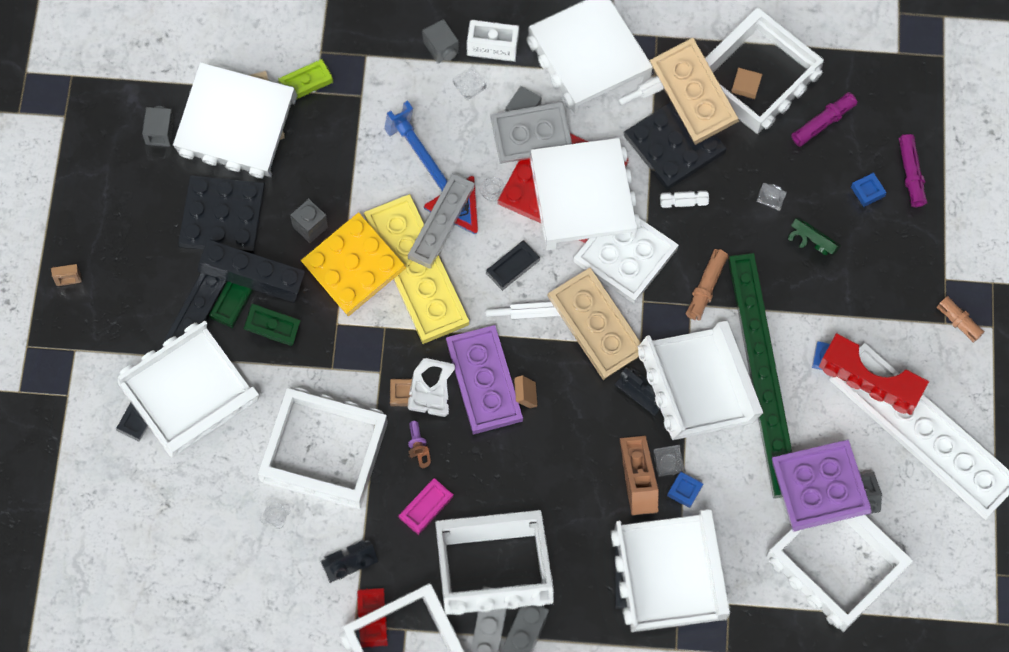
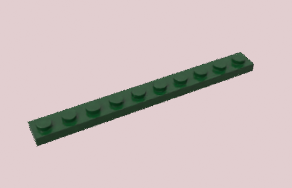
(760, 361)

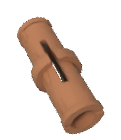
(960, 319)

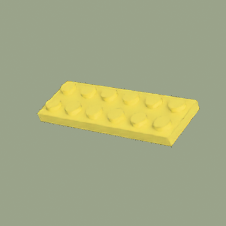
(424, 291)

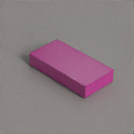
(426, 506)

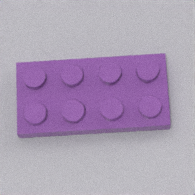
(484, 379)

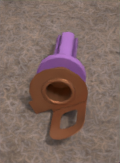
(418, 444)

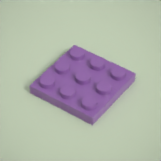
(821, 485)

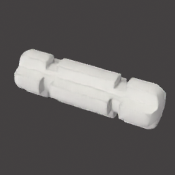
(683, 199)

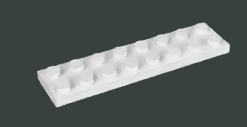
(935, 442)

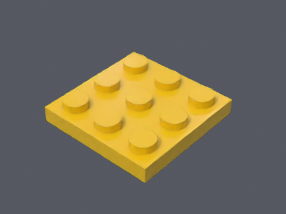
(353, 264)

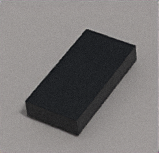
(512, 265)

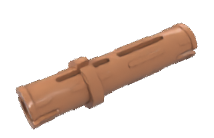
(703, 292)

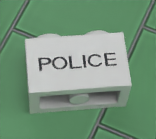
(492, 40)

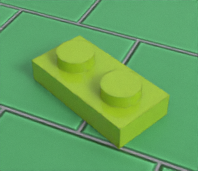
(307, 78)

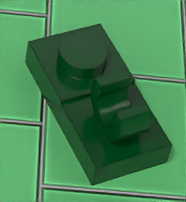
(823, 243)
(271, 324)

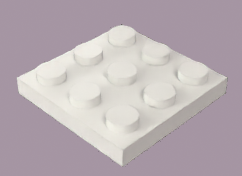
(625, 262)

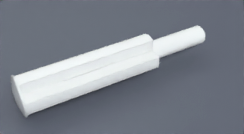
(644, 90)
(525, 310)

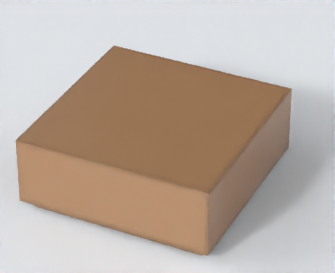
(746, 83)
(66, 275)
(399, 391)
(525, 391)

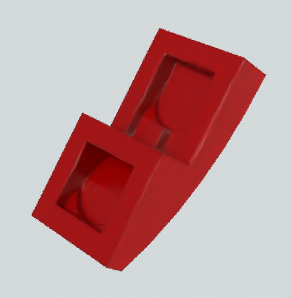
(375, 632)

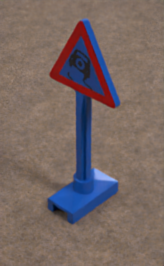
(401, 124)

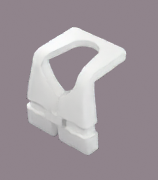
(429, 399)

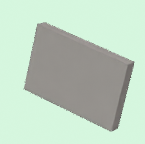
(529, 129)

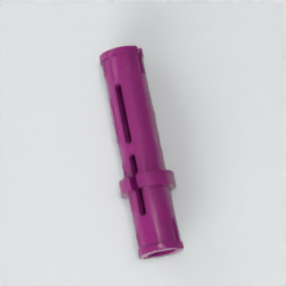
(832, 113)
(914, 179)

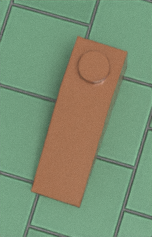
(639, 475)

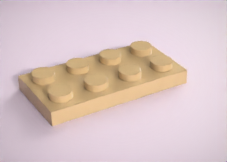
(694, 91)
(596, 323)

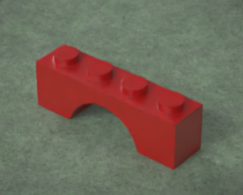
(844, 362)

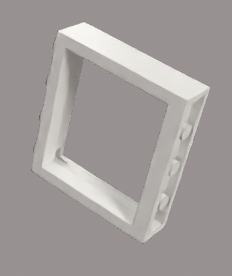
(787, 42)
(315, 487)
(494, 528)
(427, 593)
(817, 597)

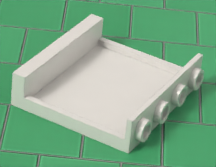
(588, 51)
(234, 120)
(583, 191)
(700, 382)
(186, 389)
(670, 572)

